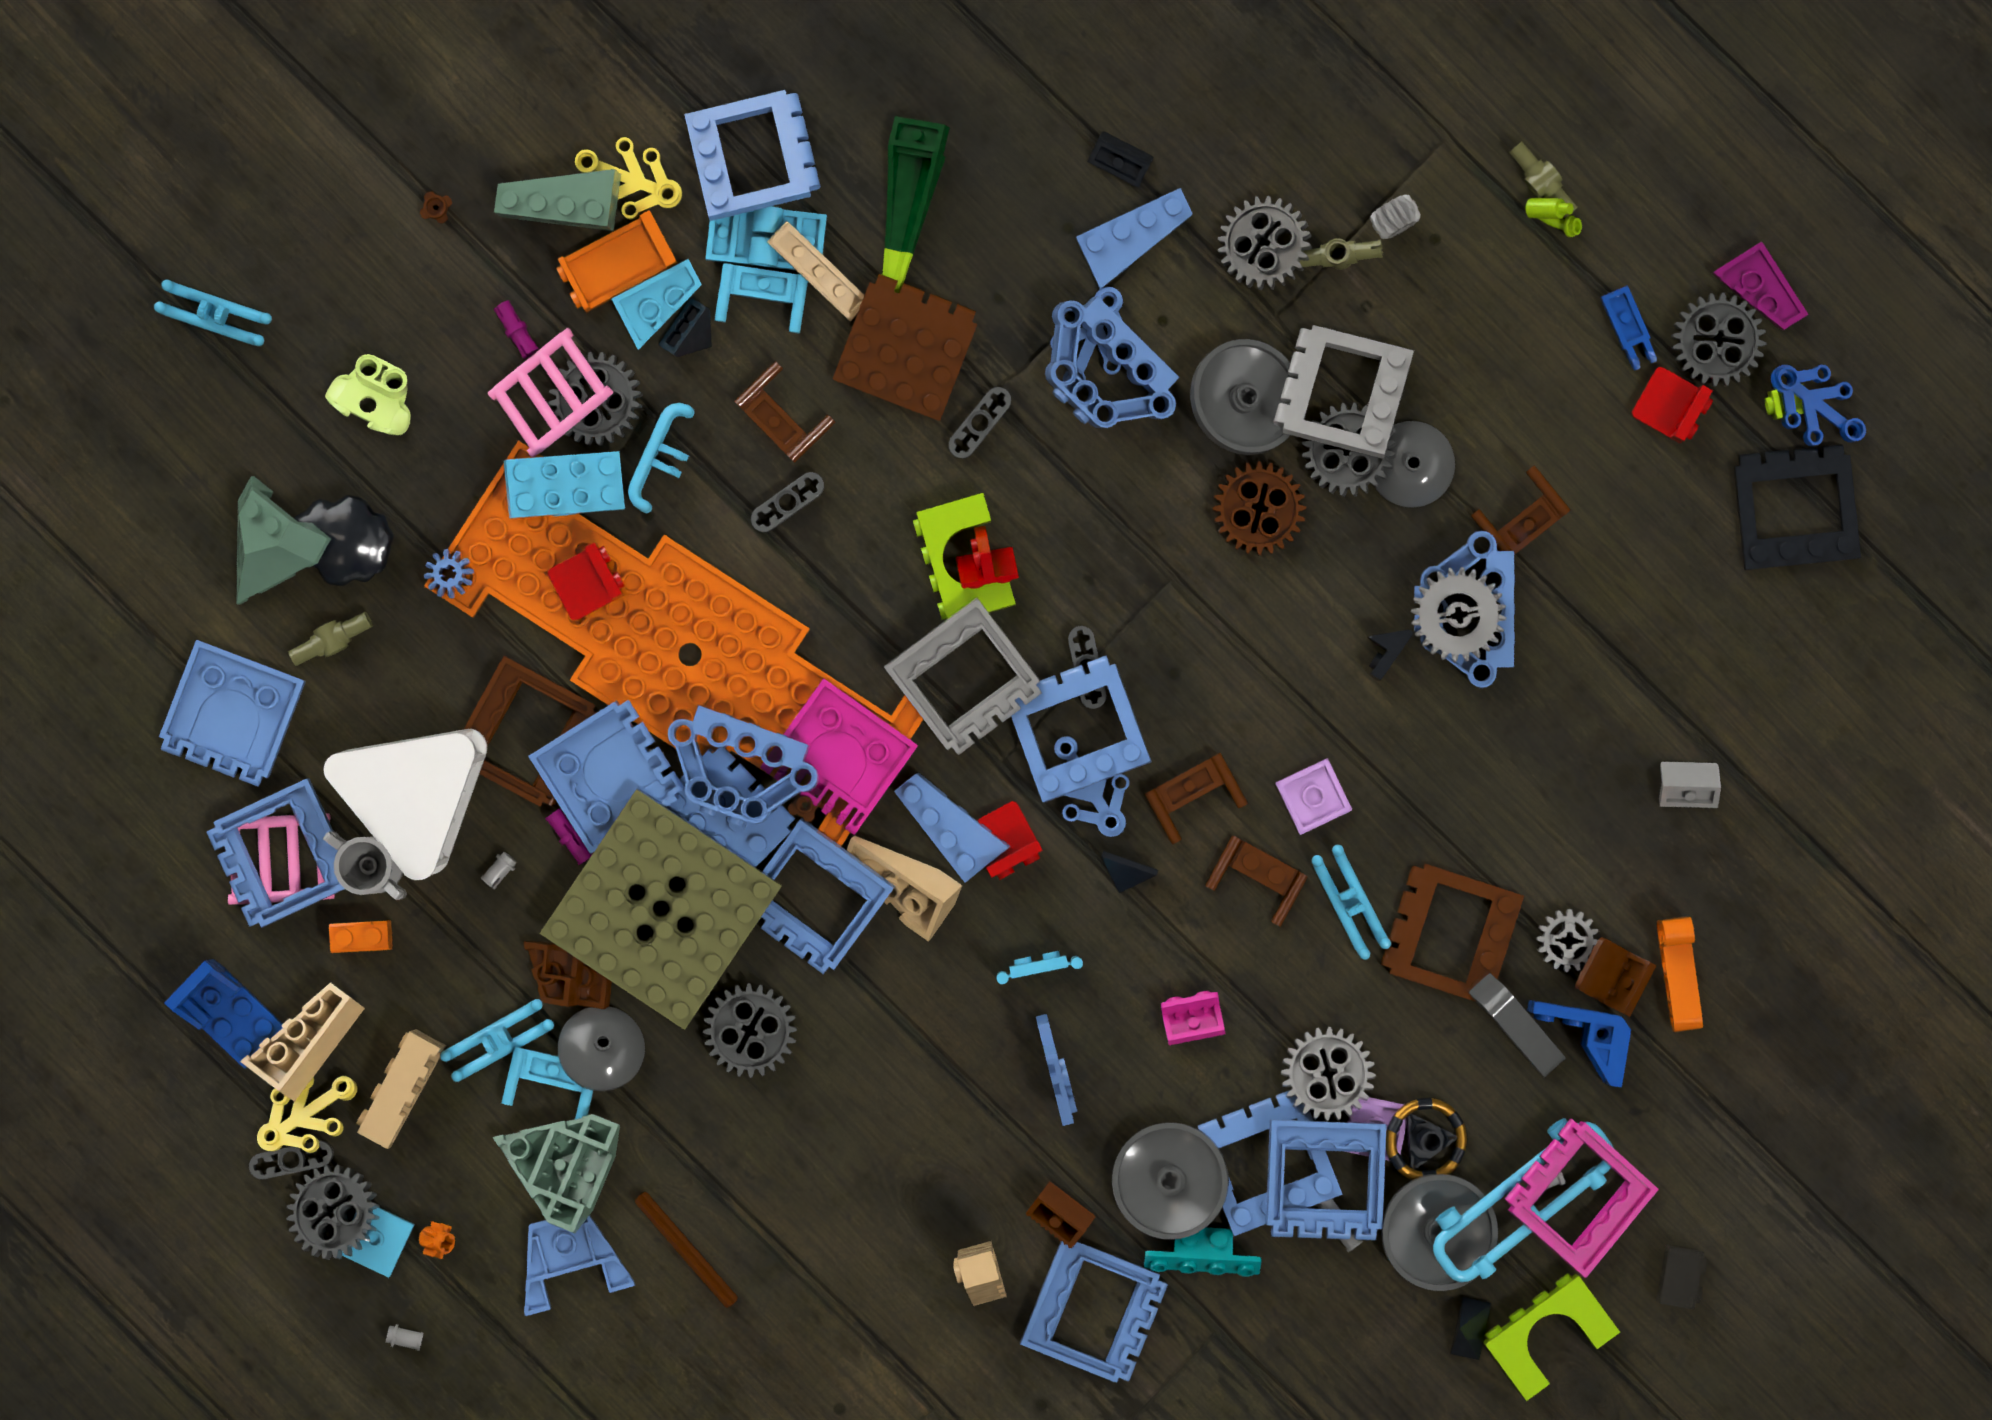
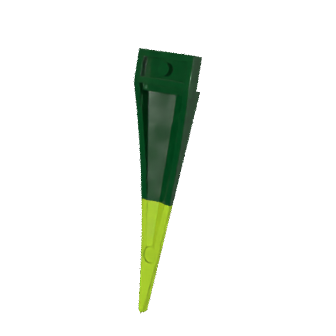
(913, 172)

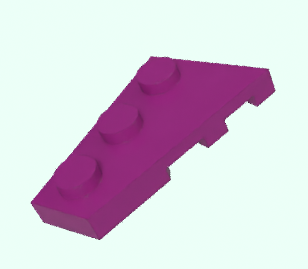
(1763, 286)

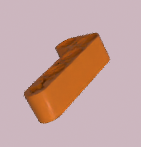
(1679, 973)

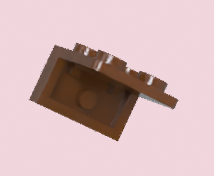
(1615, 976)

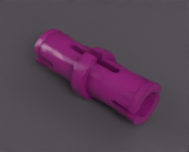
(516, 329)
(568, 836)

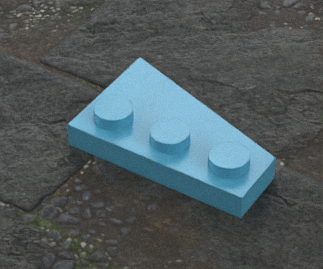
(655, 300)

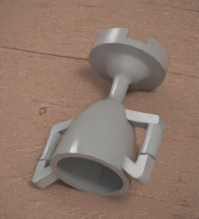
(365, 866)

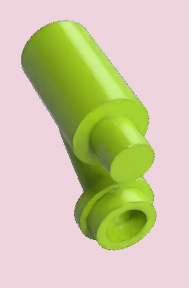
(1552, 212)

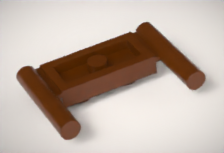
(775, 420)
(1529, 522)
(1189, 787)
(1262, 869)

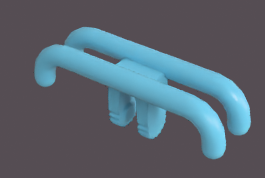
(212, 313)
(651, 451)
(1350, 902)
(497, 1040)

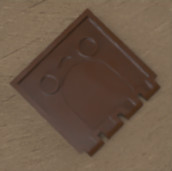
(906, 347)

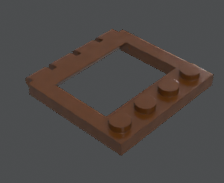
(493, 708)
(1415, 905)

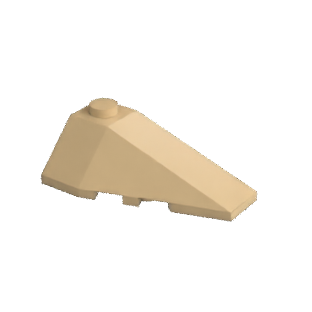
(920, 891)

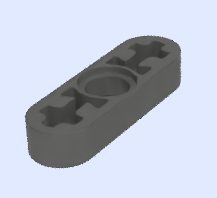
(1000, 411)
(800, 482)
(1075, 647)
(272, 1171)

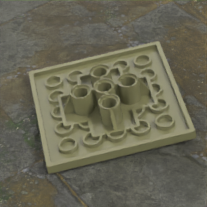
(674, 966)

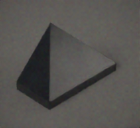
(689, 331)
(1126, 872)
(1470, 1328)

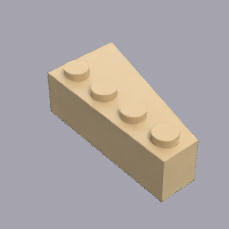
(400, 1088)

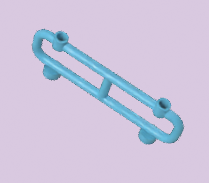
(1453, 1222)

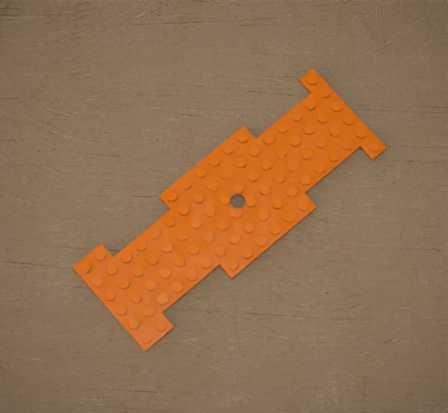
(636, 640)

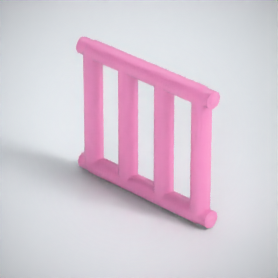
(520, 375)
(263, 826)

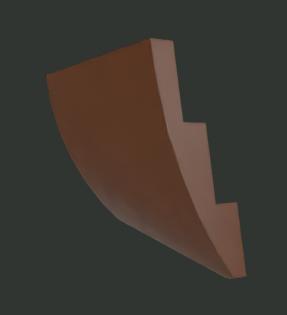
(566, 979)

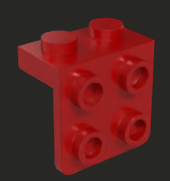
(1672, 405)
(586, 581)
(1012, 827)

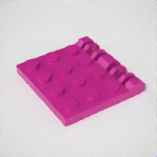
(849, 749)

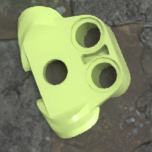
(349, 390)

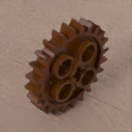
(1284, 515)

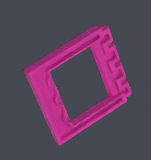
(1607, 1224)

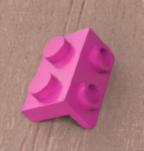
(1192, 1017)

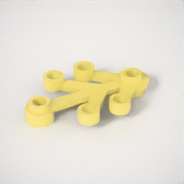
(635, 180)
(302, 1117)

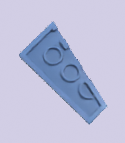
(1125, 239)
(950, 827)

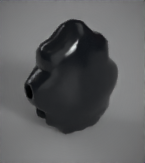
(357, 542)

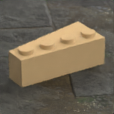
(305, 1042)
(979, 1273)

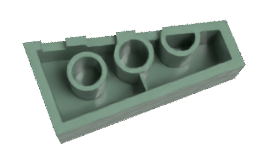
(569, 200)

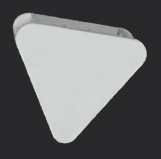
(412, 794)

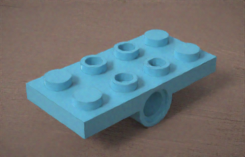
(745, 236)
(564, 485)

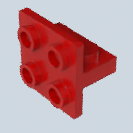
(986, 565)

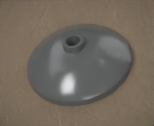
(1431, 478)
(598, 1066)

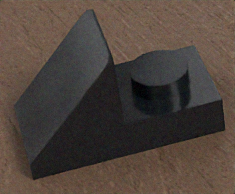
(1393, 645)

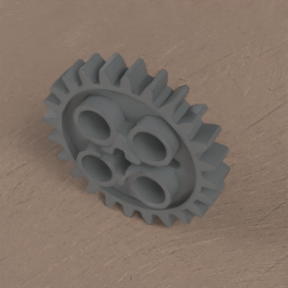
(1243, 229)
(1719, 313)
(620, 384)
(1344, 474)
(726, 1017)
(319, 1191)

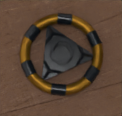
(1425, 1138)

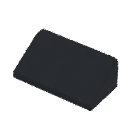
(1120, 159)

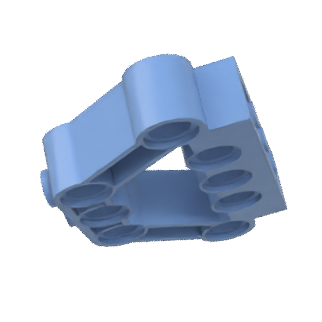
(1064, 353)
(1495, 561)
(694, 769)

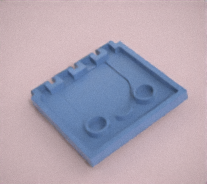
(230, 713)
(600, 767)
(752, 840)

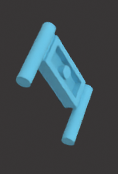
(762, 285)
(1050, 961)
(542, 1069)

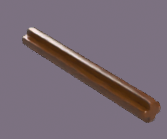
(686, 1249)

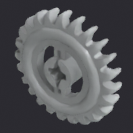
(1486, 609)

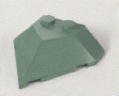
(271, 542)
(563, 1165)

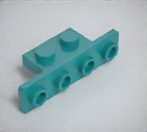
(1204, 1252)

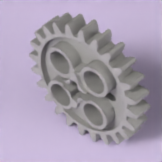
(1353, 1069)

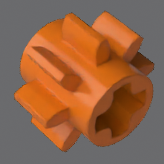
(437, 1240)

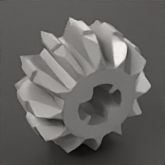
(1395, 216)

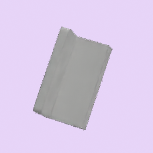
(1689, 784)

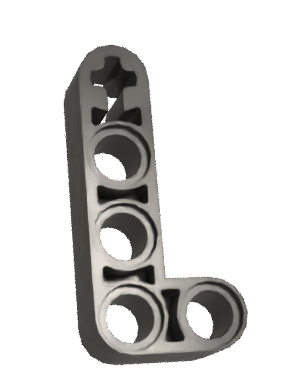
(1517, 1024)

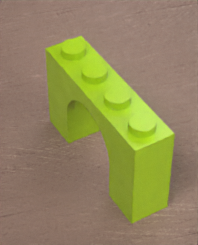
(937, 528)
(1510, 1342)

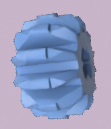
(451, 583)

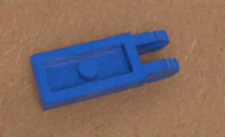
(1628, 324)

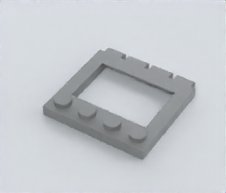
(1383, 400)
(938, 645)

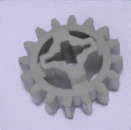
(1567, 926)

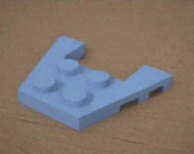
(1058, 1073)
(559, 1251)

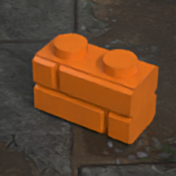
(360, 936)

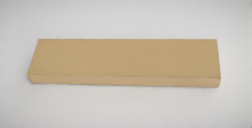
(817, 270)

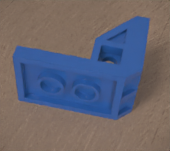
(224, 1010)
(1606, 1053)

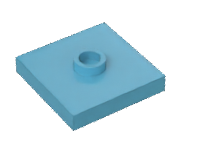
(385, 1244)

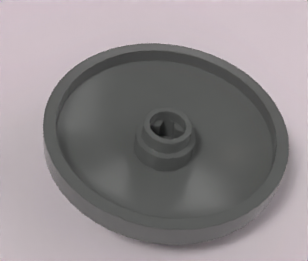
(1238, 396)
(1170, 1180)
(1412, 1229)

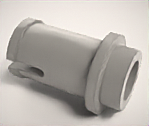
(499, 870)
(404, 1337)

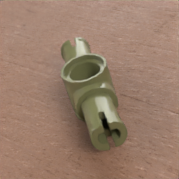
(1540, 176)
(1354, 253)
(330, 638)

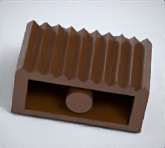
(1060, 1215)

